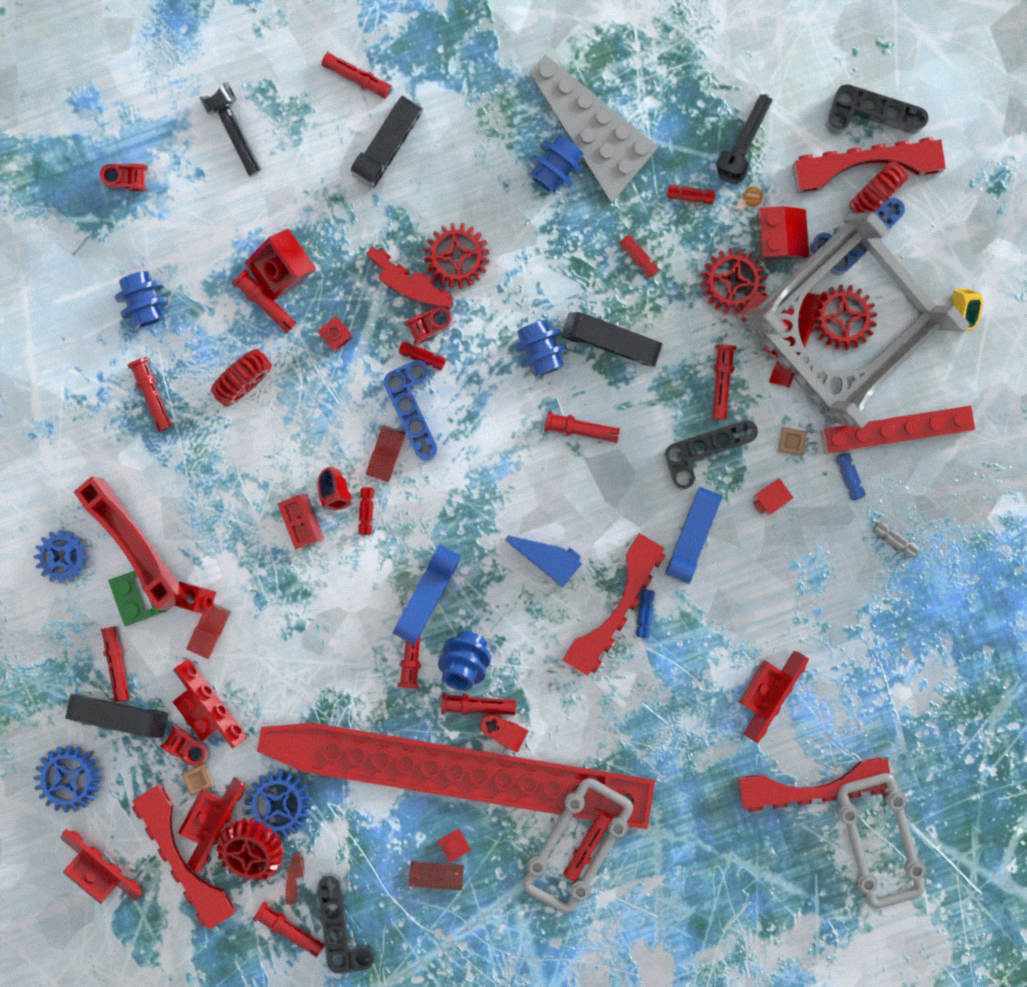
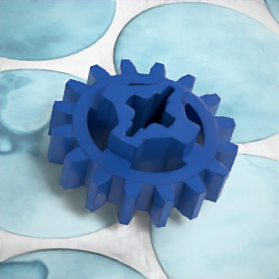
(53, 563)

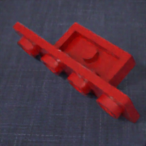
(780, 375)
(768, 692)
(203, 708)
(207, 819)
(94, 873)

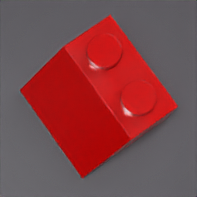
(782, 233)
(280, 264)

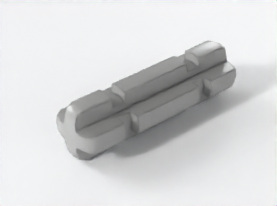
(896, 539)

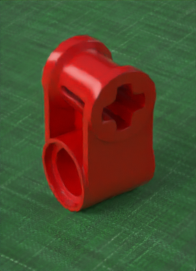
(126, 177)
(427, 325)
(507, 734)
(181, 744)

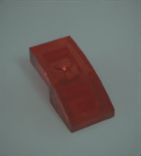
(385, 453)
(208, 631)
(296, 870)
(436, 875)

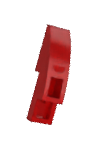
(416, 288)

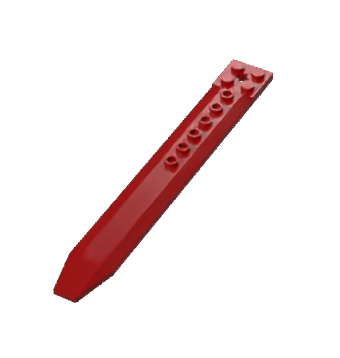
(450, 770)

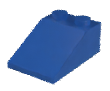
(551, 559)

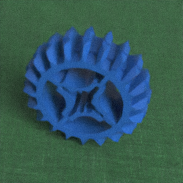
(49, 790)
(269, 796)

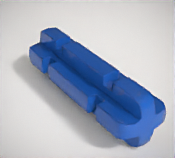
(851, 476)
(645, 613)

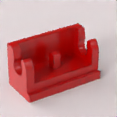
(301, 521)

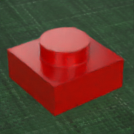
(454, 845)

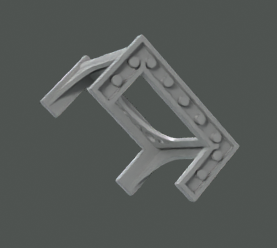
(849, 402)

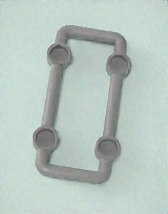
(575, 803)
(913, 866)

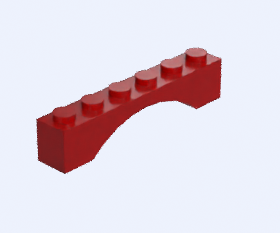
(917, 158)
(898, 429)
(640, 560)
(151, 571)
(762, 791)
(210, 901)

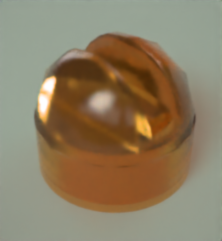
(752, 201)

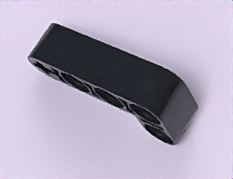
(878, 115)
(372, 164)
(611, 338)
(711, 448)
(117, 716)
(340, 923)

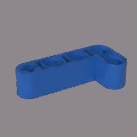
(853, 255)
(414, 413)
(693, 536)
(427, 594)

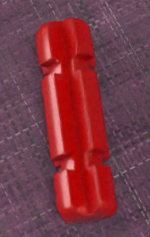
(691, 194)
(639, 256)
(422, 355)
(366, 511)

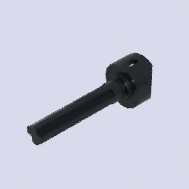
(221, 104)
(734, 161)

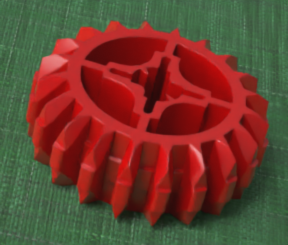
(879, 189)
(445, 256)
(721, 279)
(864, 315)
(241, 377)
(250, 850)

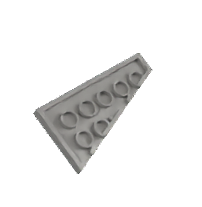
(609, 142)

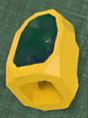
(969, 304)

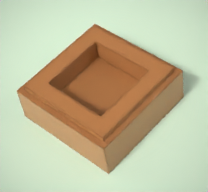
(792, 441)
(197, 779)

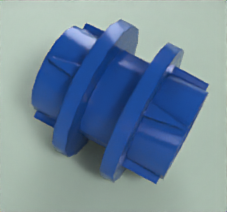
(556, 164)
(141, 299)
(540, 348)
(464, 660)

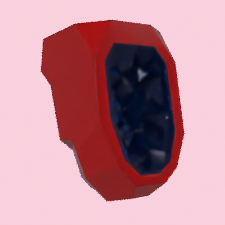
(333, 489)

